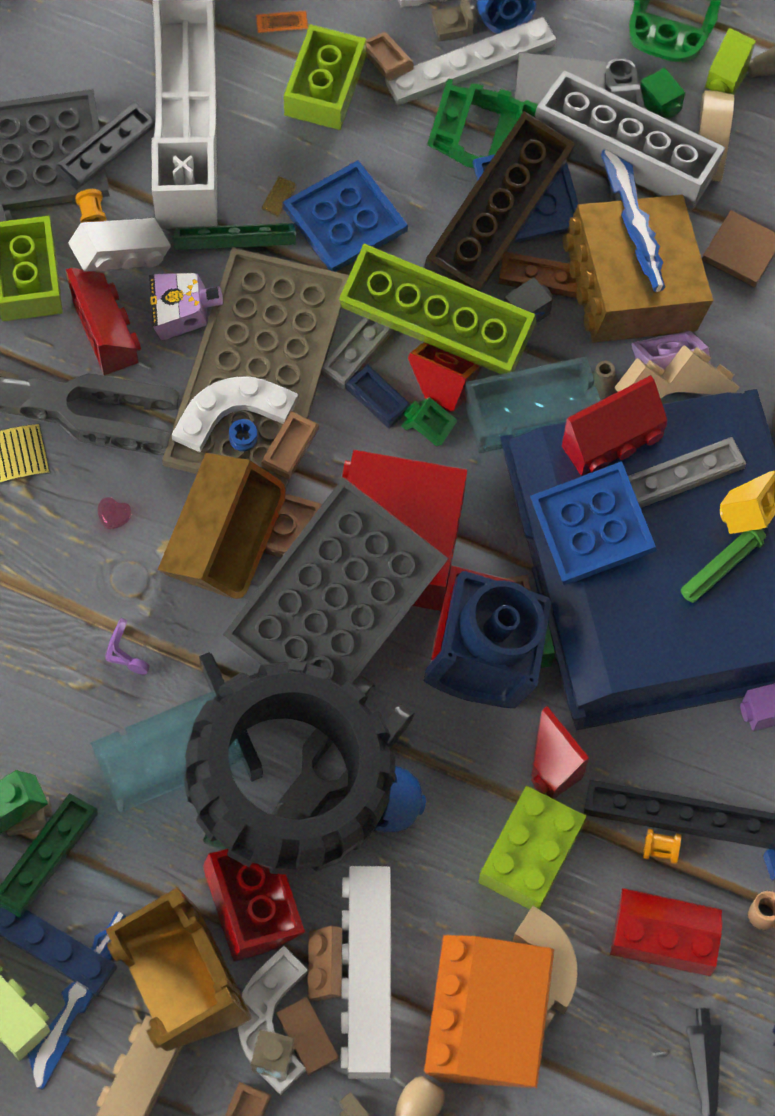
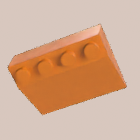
(489, 1012)

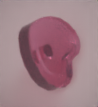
(112, 513)

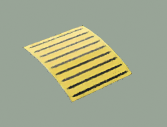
(22, 452)

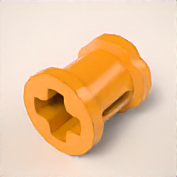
(90, 205)
(662, 846)

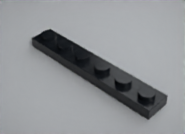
(680, 814)

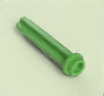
(722, 564)

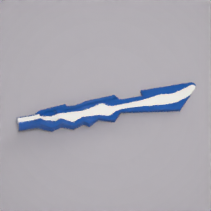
(636, 221)
(49, 1051)

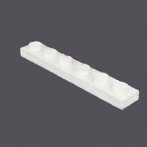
(471, 60)

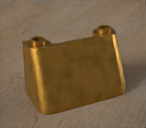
(178, 971)

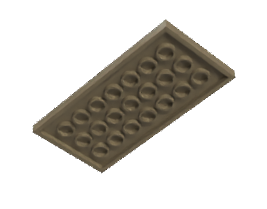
(271, 328)

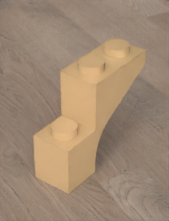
(685, 373)

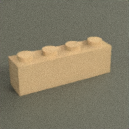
(138, 1076)

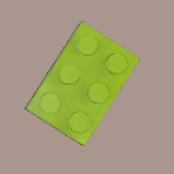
(325, 77)
(28, 269)
(532, 849)

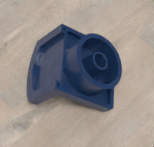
(491, 642)

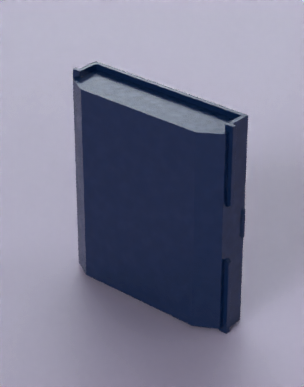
(628, 633)

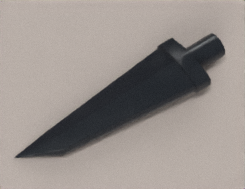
(705, 1053)

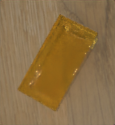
(280, 192)

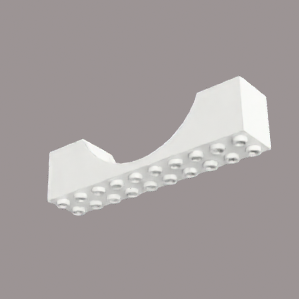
(185, 114)

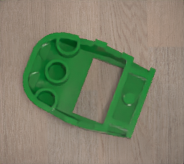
(668, 37)
(454, 111)

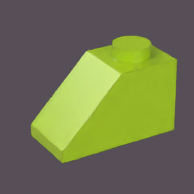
(730, 63)

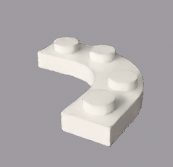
(228, 397)
(261, 997)

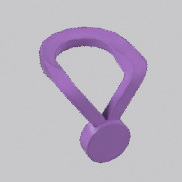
(135, 665)

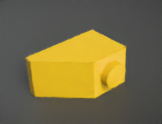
(750, 505)

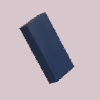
(378, 396)

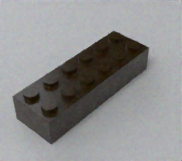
(500, 203)

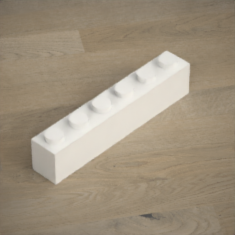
(369, 973)

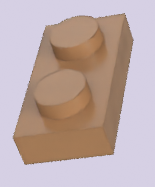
(325, 963)

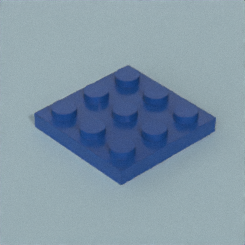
(553, 211)
(343, 215)
(593, 523)

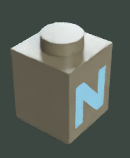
(272, 1054)

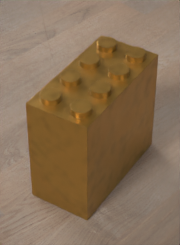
(611, 280)

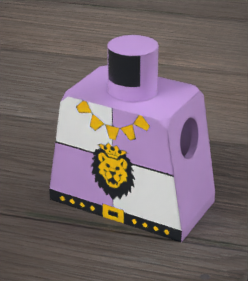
(180, 303)

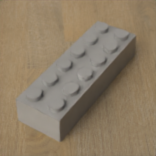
(661, 152)

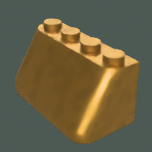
(224, 526)

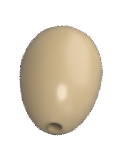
(420, 1098)

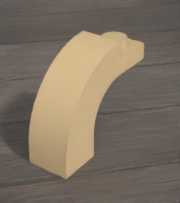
(716, 122)
(543, 931)

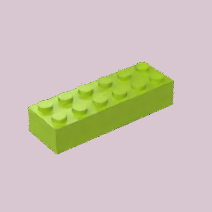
(437, 310)

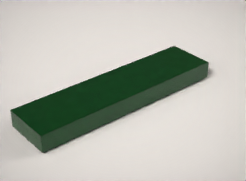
(234, 236)
(45, 854)

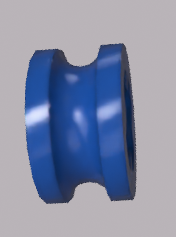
(241, 425)

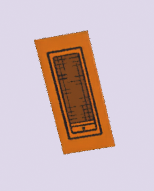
(281, 21)

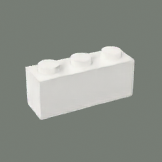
(119, 244)

